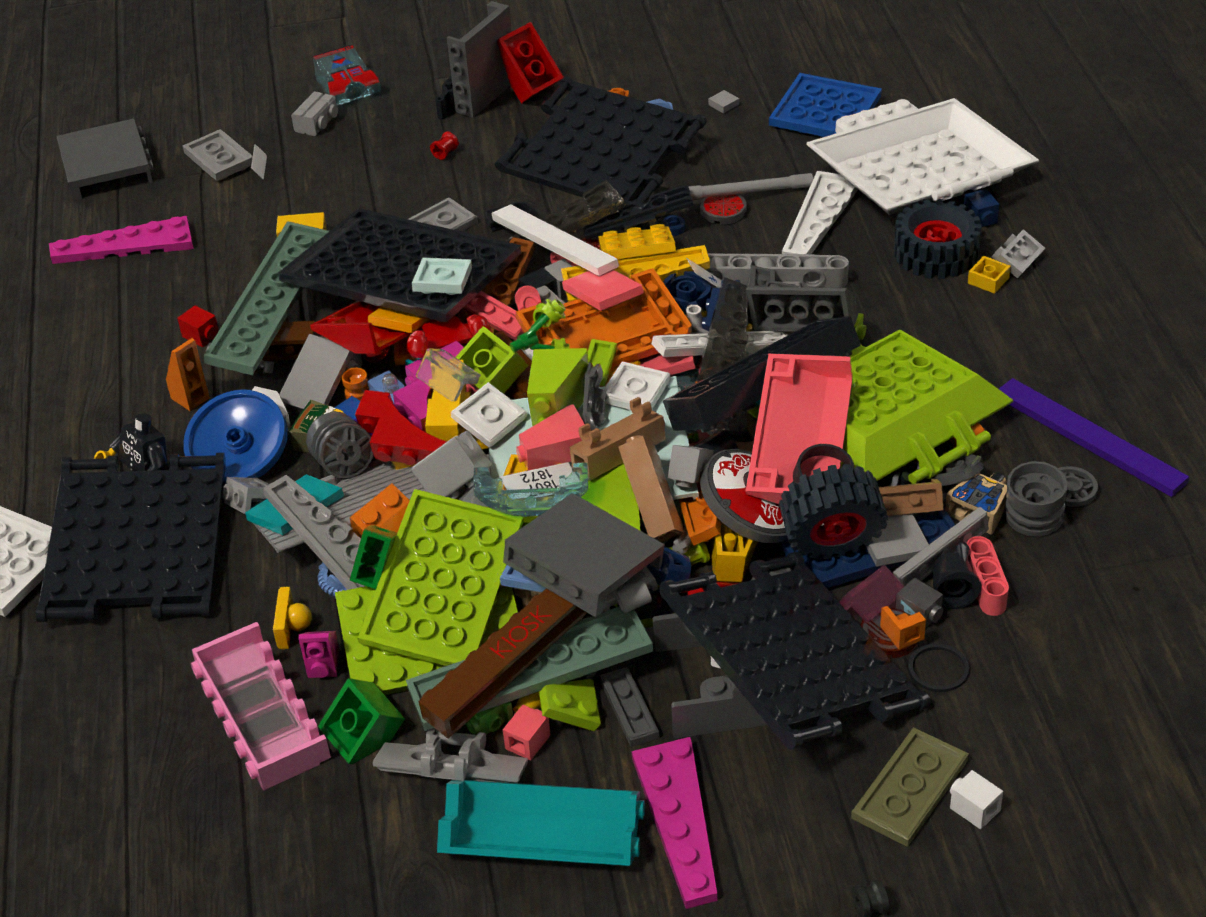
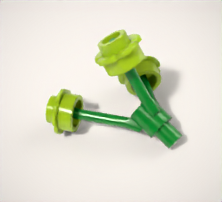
(543, 317)

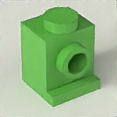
(490, 719)

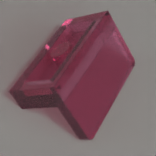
(873, 594)

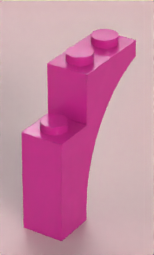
(413, 398)

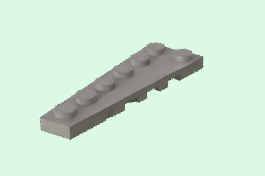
(317, 526)

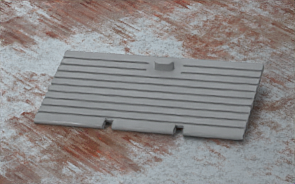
(357, 493)

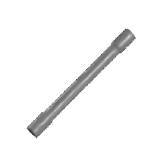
(793, 181)

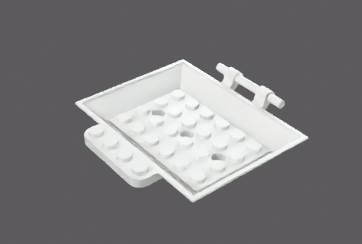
(919, 154)

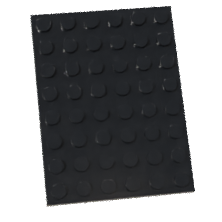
(377, 257)

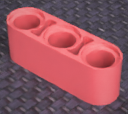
(993, 581)

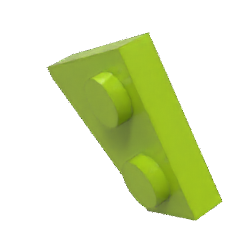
(571, 703)

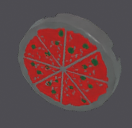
(724, 208)

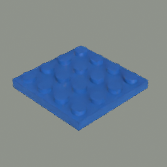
(818, 102)

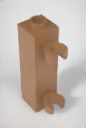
(601, 448)
(651, 488)

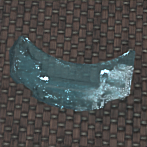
(528, 501)

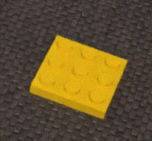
(637, 242)

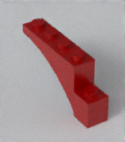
(393, 435)

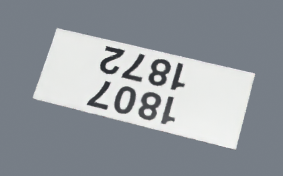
(537, 478)

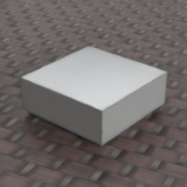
(723, 101)

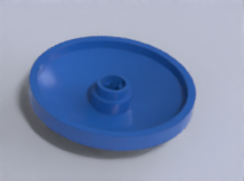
(242, 426)

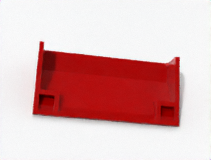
(352, 331)

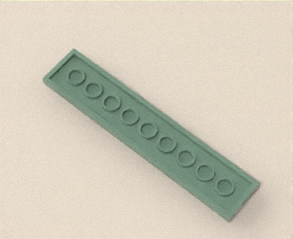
(262, 305)

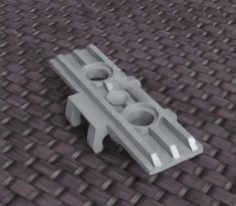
(430, 761)

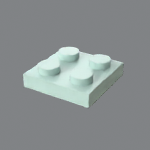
(441, 276)

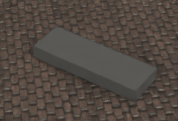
(629, 707)

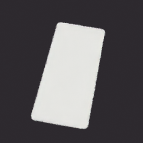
(259, 161)

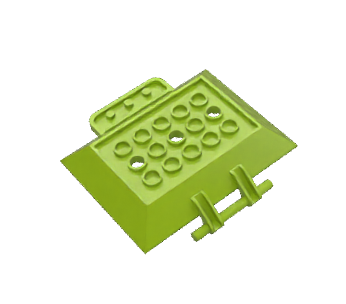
(910, 402)

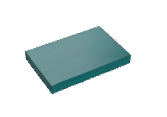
(268, 517)

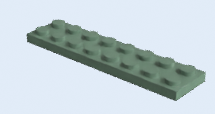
(583, 649)

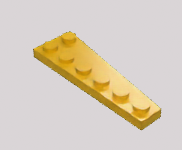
(663, 264)

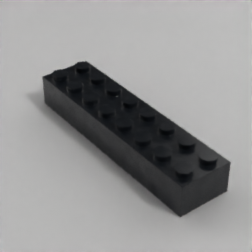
(742, 383)

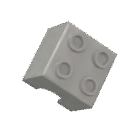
(451, 466)

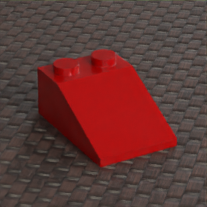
(528, 63)

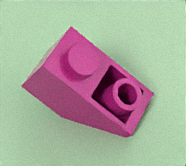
(320, 653)

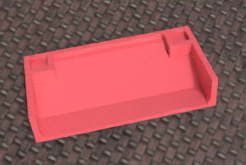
(800, 407)

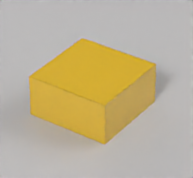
(989, 274)

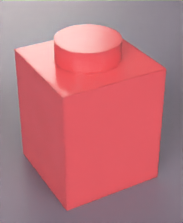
(526, 732)

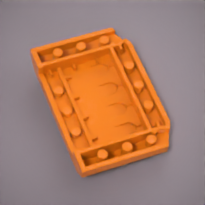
(627, 323)

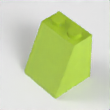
(556, 381)

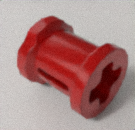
(444, 145)

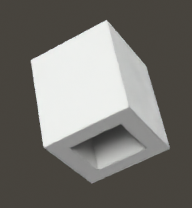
(975, 799)

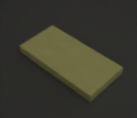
(910, 786)

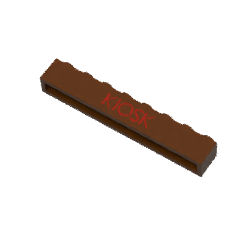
(498, 661)

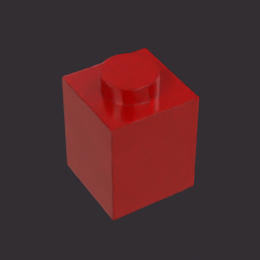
(199, 325)

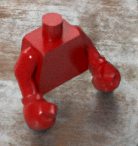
(440, 334)

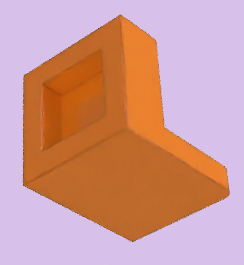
(903, 629)

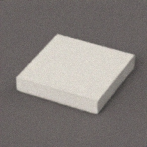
(633, 382)
(488, 414)

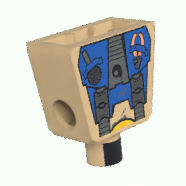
(979, 492)

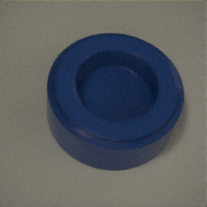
(675, 223)

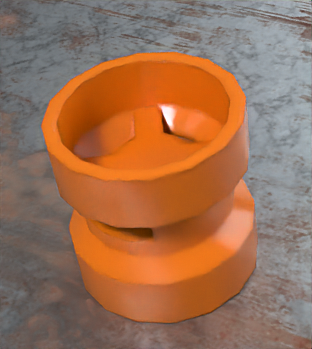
(355, 382)

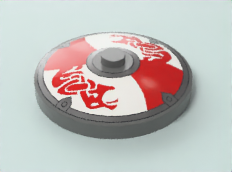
(724, 490)

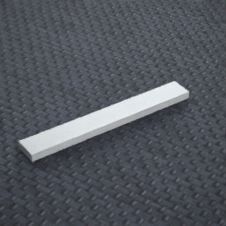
(555, 240)

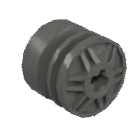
(339, 444)
(1035, 498)

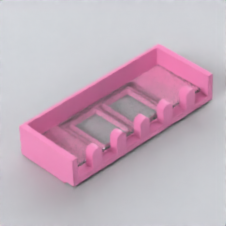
(259, 706)

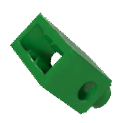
(372, 552)

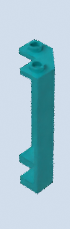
(541, 822)

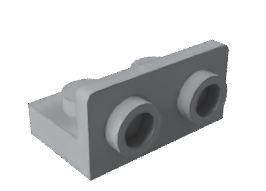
(1019, 252)
(240, 491)

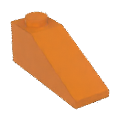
(186, 376)

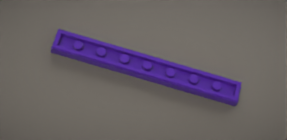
(1095, 438)

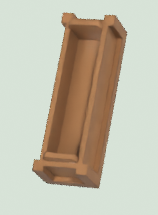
(913, 498)

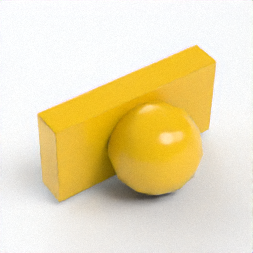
(289, 617)

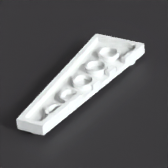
(819, 211)

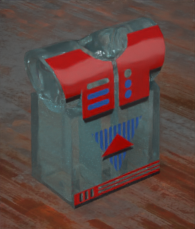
(345, 75)

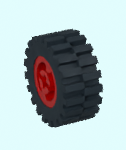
(937, 238)
(833, 511)

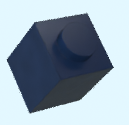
(984, 206)

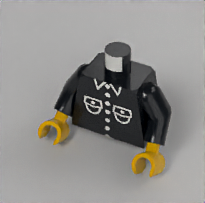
(139, 446)

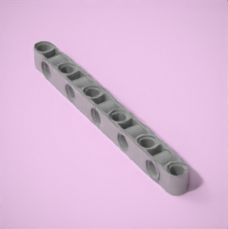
(808, 269)

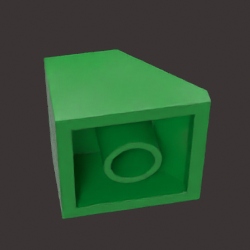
(360, 720)

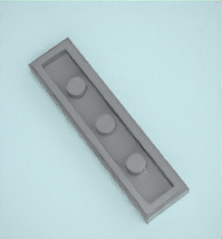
(922, 563)

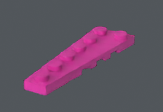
(165, 234)
(676, 806)

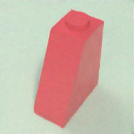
(550, 439)

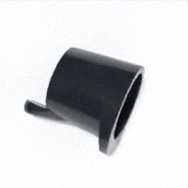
(955, 578)

